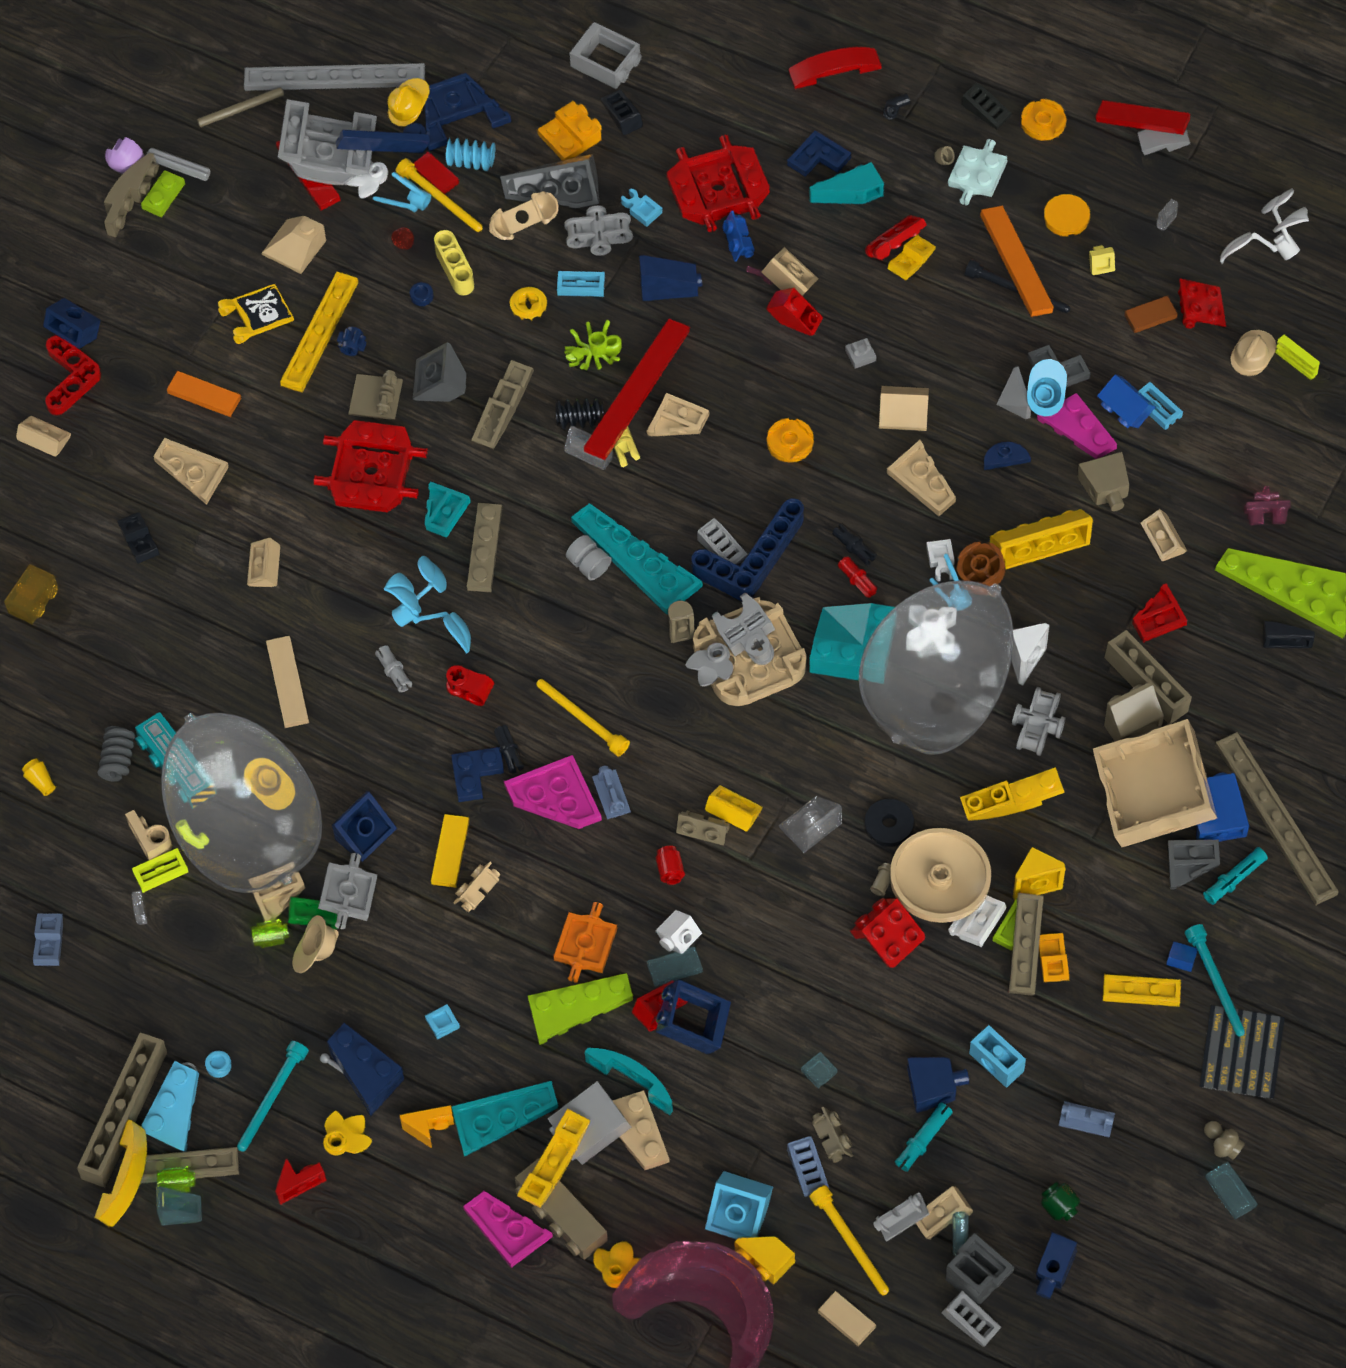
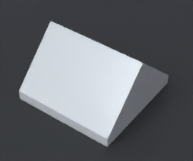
(1028, 648)

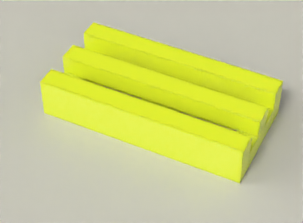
(1297, 357)
(161, 874)

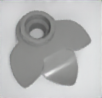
(709, 666)

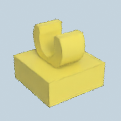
(1102, 260)

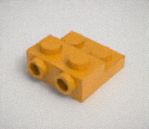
(571, 131)

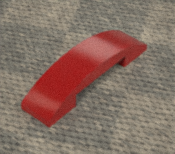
(834, 62)

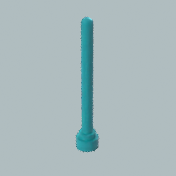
(1197, 936)
(295, 1053)

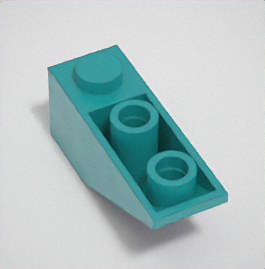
(852, 187)

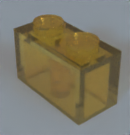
(31, 594)

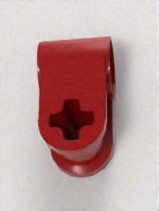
(469, 686)

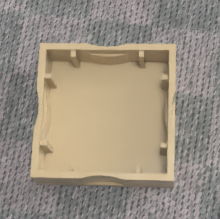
(1155, 783)

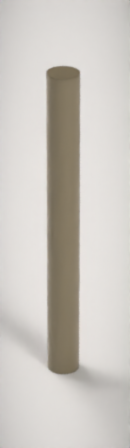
(242, 106)

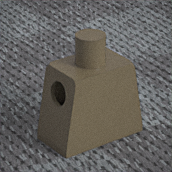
(1105, 480)

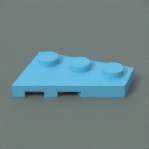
(172, 1108)

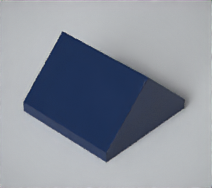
(363, 827)

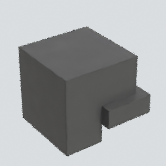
(977, 1269)

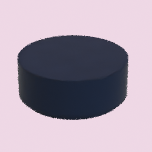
(421, 294)

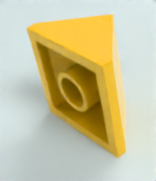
(1039, 874)

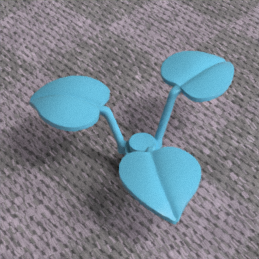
(403, 589)

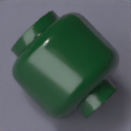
(1060, 1201)

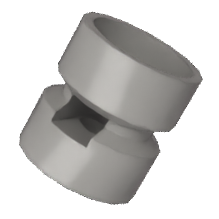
(588, 557)

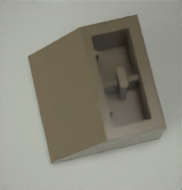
(1133, 713)

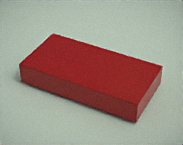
(436, 173)

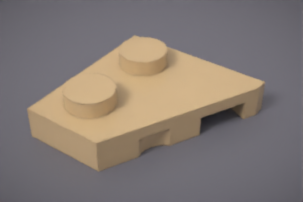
(677, 418)
(276, 899)

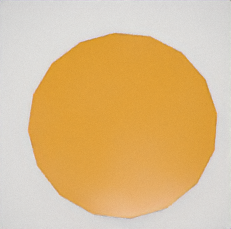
(1043, 119)
(1066, 215)
(790, 440)

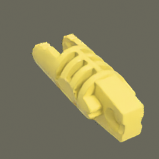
(625, 445)

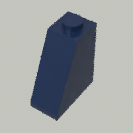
(668, 279)

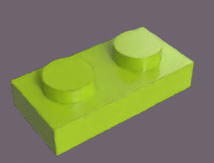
(163, 193)

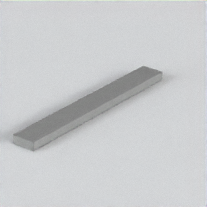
(331, 76)

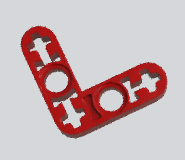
(77, 375)

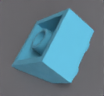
(738, 1206)

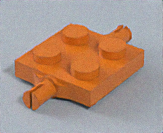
(585, 942)

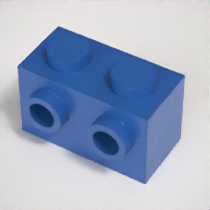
(1126, 402)

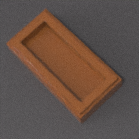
(1150, 314)

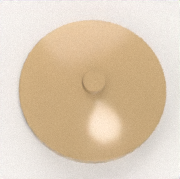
(940, 875)

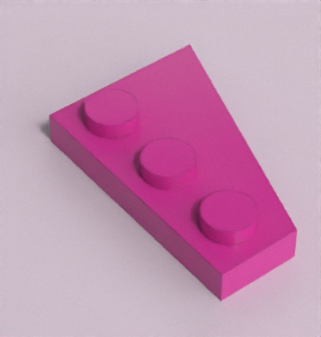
(505, 1229)

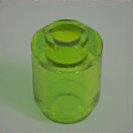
(270, 933)
(177, 1178)

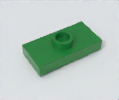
(303, 910)

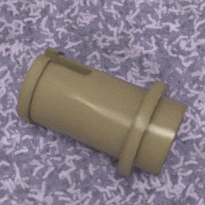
(882, 880)

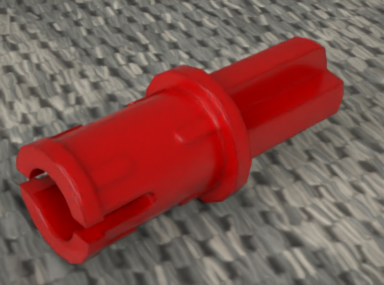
(857, 576)

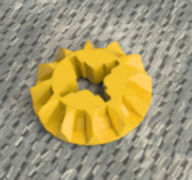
(536, 298)

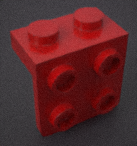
(889, 931)

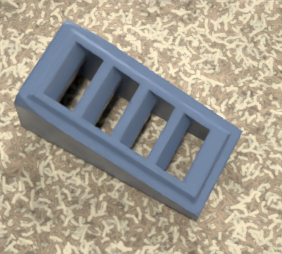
(800, 1146)

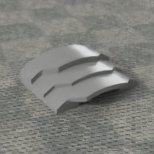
(311, 149)

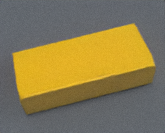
(732, 808)

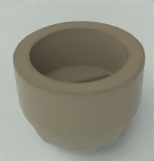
(944, 153)

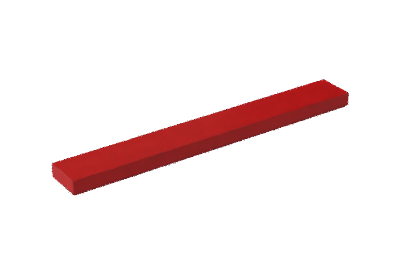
(636, 389)

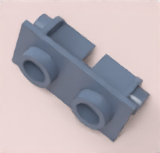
(611, 793)
(1086, 1119)

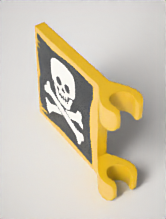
(258, 310)

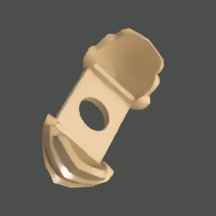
(541, 208)

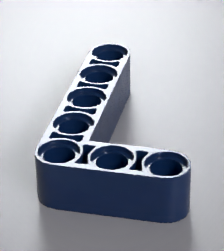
(758, 556)

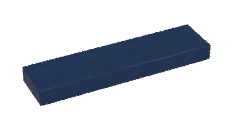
(382, 141)

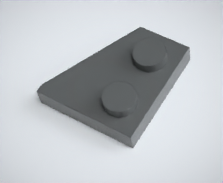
(1191, 859)

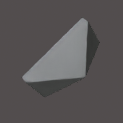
(1015, 395)

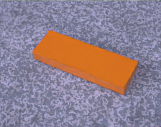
(203, 394)

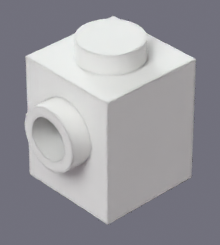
(678, 932)

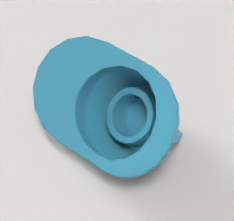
(1046, 387)

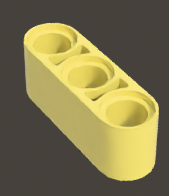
(454, 271)

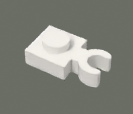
(936, 553)

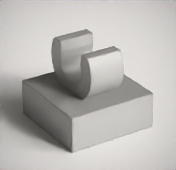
(860, 353)

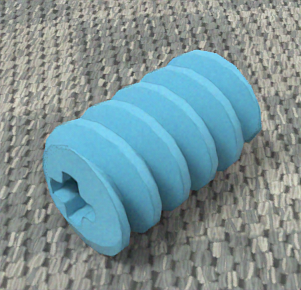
(470, 154)

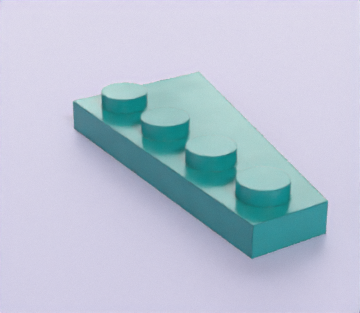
(498, 1115)

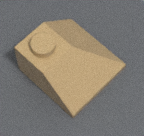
(296, 243)

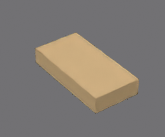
(846, 1318)

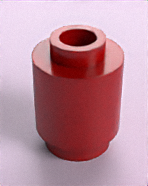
(670, 865)

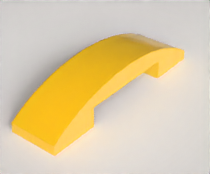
(554, 1159)
(129, 1177)

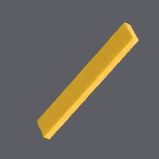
(319, 332)

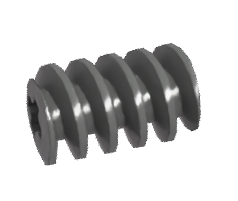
(115, 753)

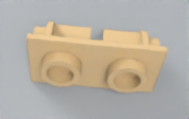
(470, 894)

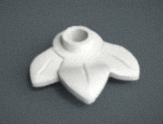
(370, 182)

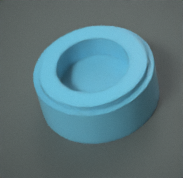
(218, 1064)

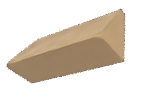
(42, 435)
(1163, 535)
(263, 563)

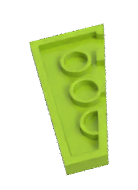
(566, 1007)

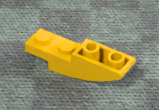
(1011, 798)

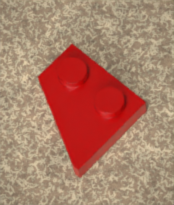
(1159, 616)

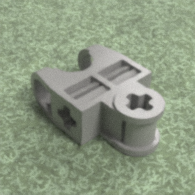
(747, 631)

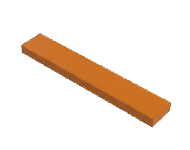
(1016, 261)

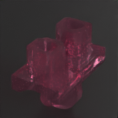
(1256, 509)

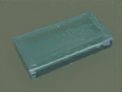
(674, 966)
(1231, 1190)

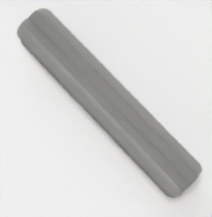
(180, 164)

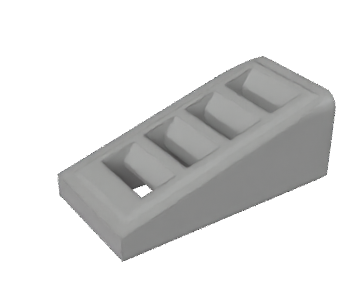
(712, 532)
(969, 1305)

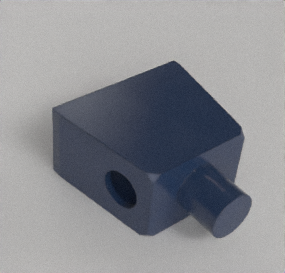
(933, 1081)
(1058, 1255)

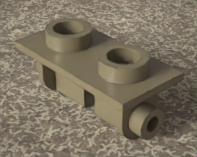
(696, 826)
(839, 1142)

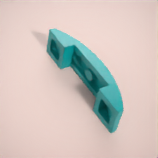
(606, 1059)

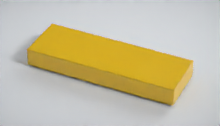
(450, 850)
(1141, 990)

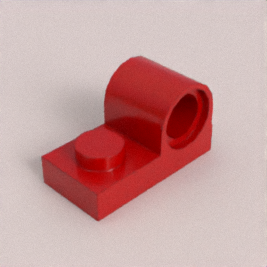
(649, 1005)

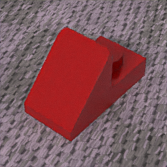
(294, 1184)

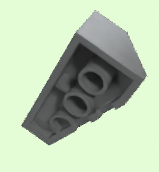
(569, 181)

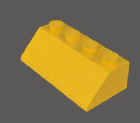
(1044, 538)

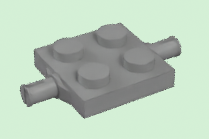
(347, 891)

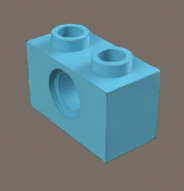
(997, 1056)

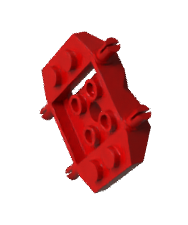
(713, 170)
(386, 487)

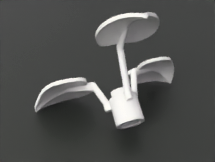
(1283, 242)

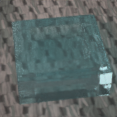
(819, 1070)

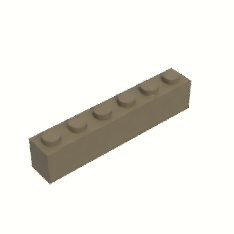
(122, 1105)

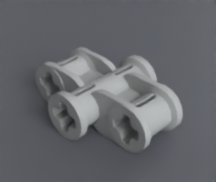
(598, 230)
(1038, 721)

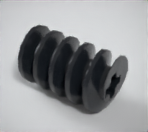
(579, 413)

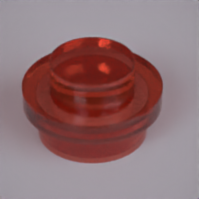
(403, 238)

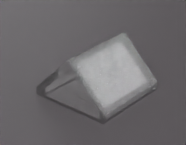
(812, 822)

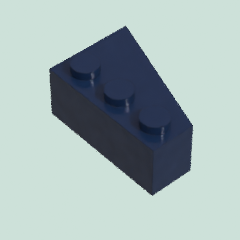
(365, 1067)

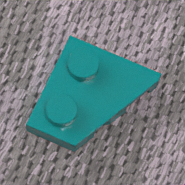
(444, 509)

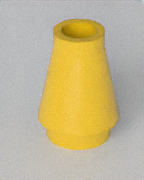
(38, 776)

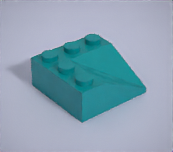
(843, 638)

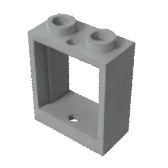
(589, 41)

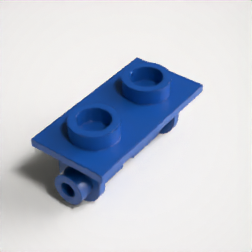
(735, 229)

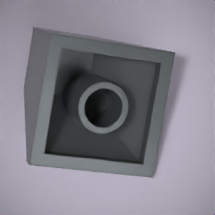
(439, 376)

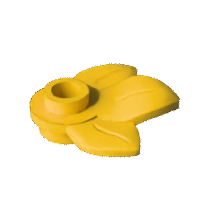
(346, 1131)
(617, 1260)

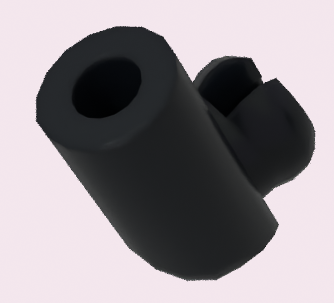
(892, 106)

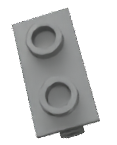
(902, 1216)

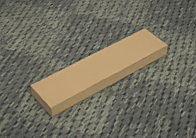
(287, 681)

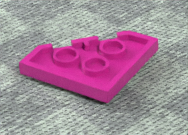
(555, 793)

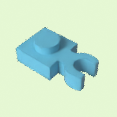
(642, 209)

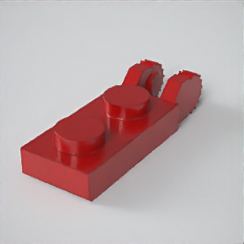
(894, 237)

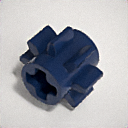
(351, 341)

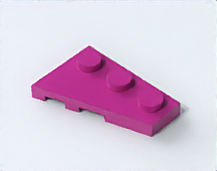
(1081, 427)

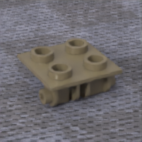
(376, 396)

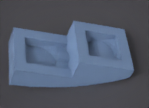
(48, 939)

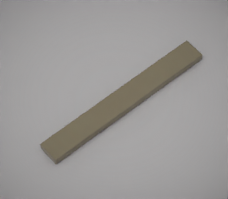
(1276, 818)

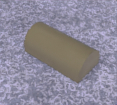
(680, 621)

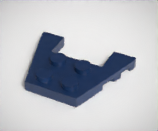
(456, 100)

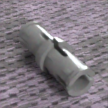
(393, 668)

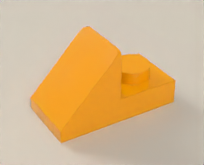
(420, 1122)

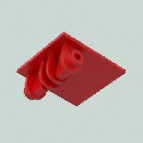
(1201, 303)

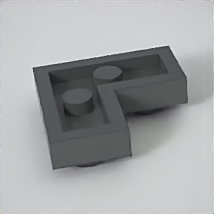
(1075, 367)

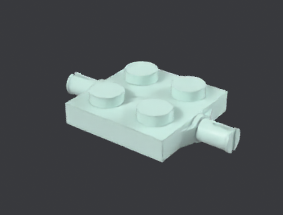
(977, 171)

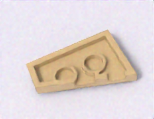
(191, 468)
(921, 478)
(644, 1137)

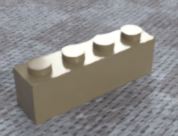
(1140, 668)
(568, 1218)

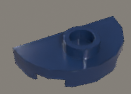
(1005, 455)

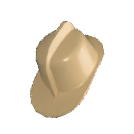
(1253, 352)
(315, 944)

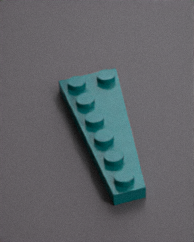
(645, 567)

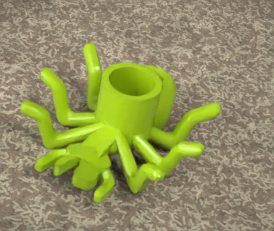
(599, 346)

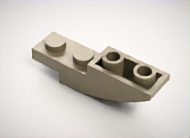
(128, 189)

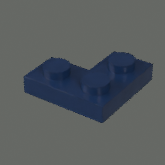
(818, 149)
(470, 767)

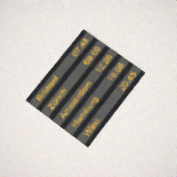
(1243, 1062)

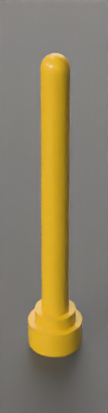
(407, 169)
(617, 744)
(822, 1198)

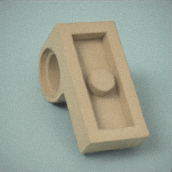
(147, 835)
(942, 1212)

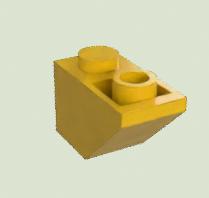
(767, 1255)

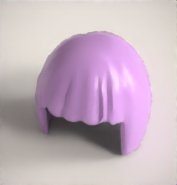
(123, 155)

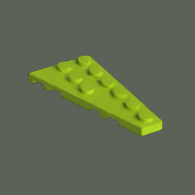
(1301, 588)

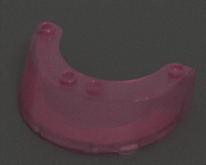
(709, 1277)

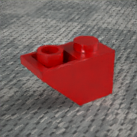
(794, 311)

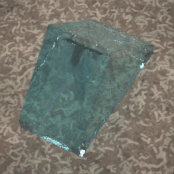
(177, 1206)

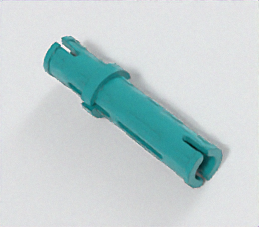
(1235, 876)
(917, 1145)

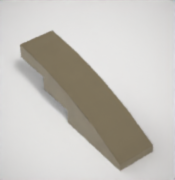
(502, 405)

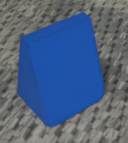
(1182, 956)

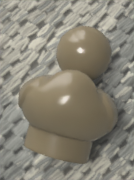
(1226, 1142)

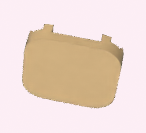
(754, 681)

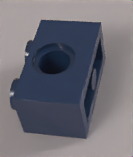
(71, 323)

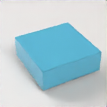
(442, 1021)

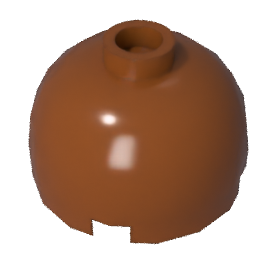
(981, 564)

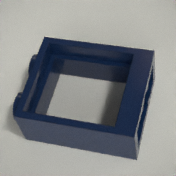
(715, 1021)

